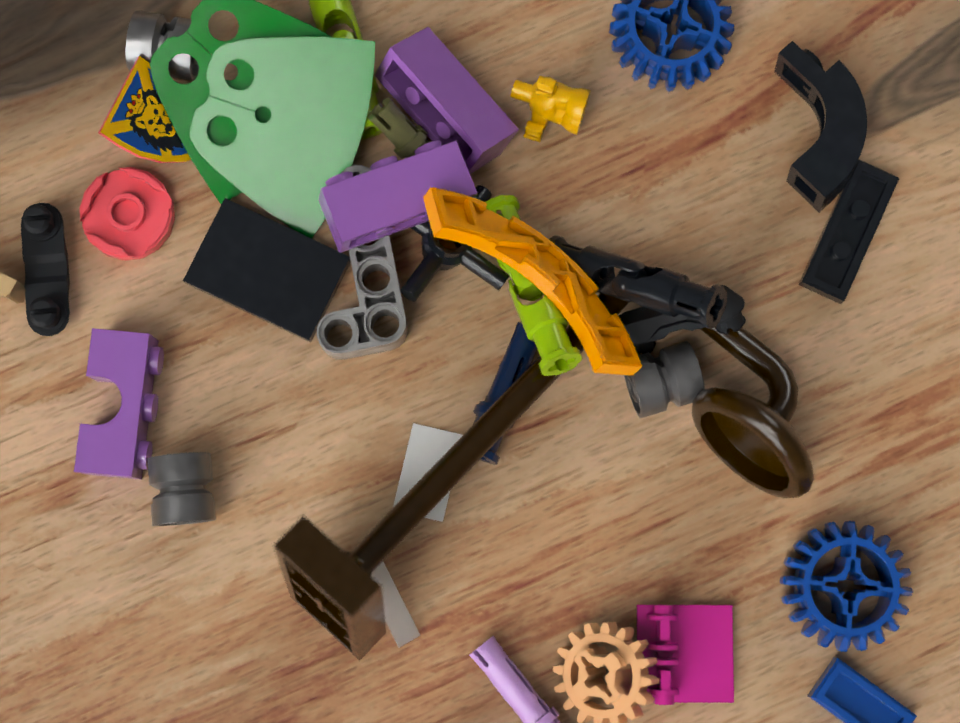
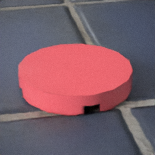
(127, 213)

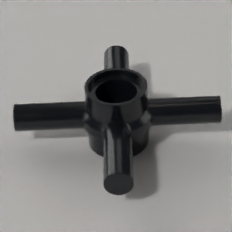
(440, 258)

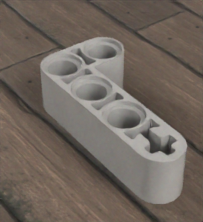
(371, 303)

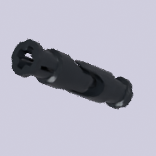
(648, 286)

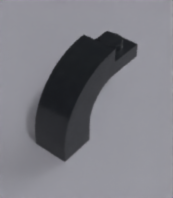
(842, 122)

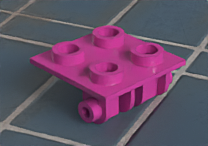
(691, 652)

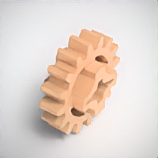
(586, 666)

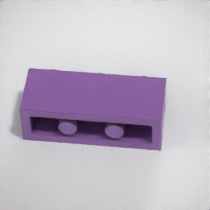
(445, 98)
(391, 194)

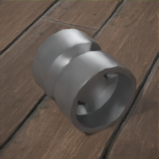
(148, 32)
(665, 379)
(181, 488)

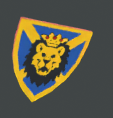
(140, 121)

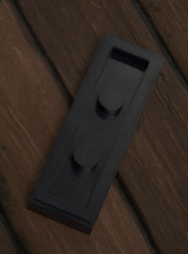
(848, 232)

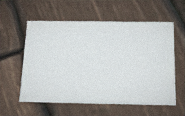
(423, 451)
(395, 611)

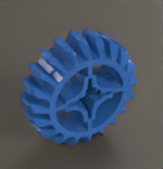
(689, 35)
(847, 564)

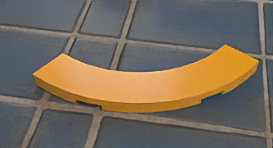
(543, 264)

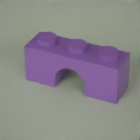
(121, 444)

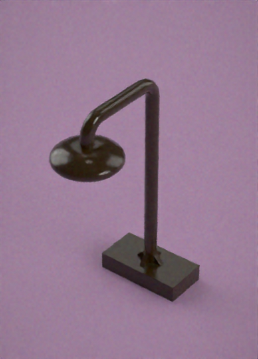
(737, 427)

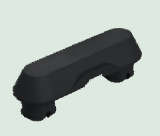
(45, 269)
(648, 325)

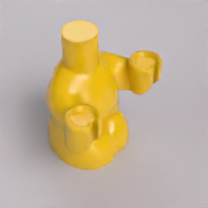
(551, 102)

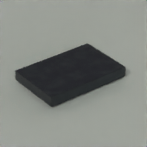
(267, 270)

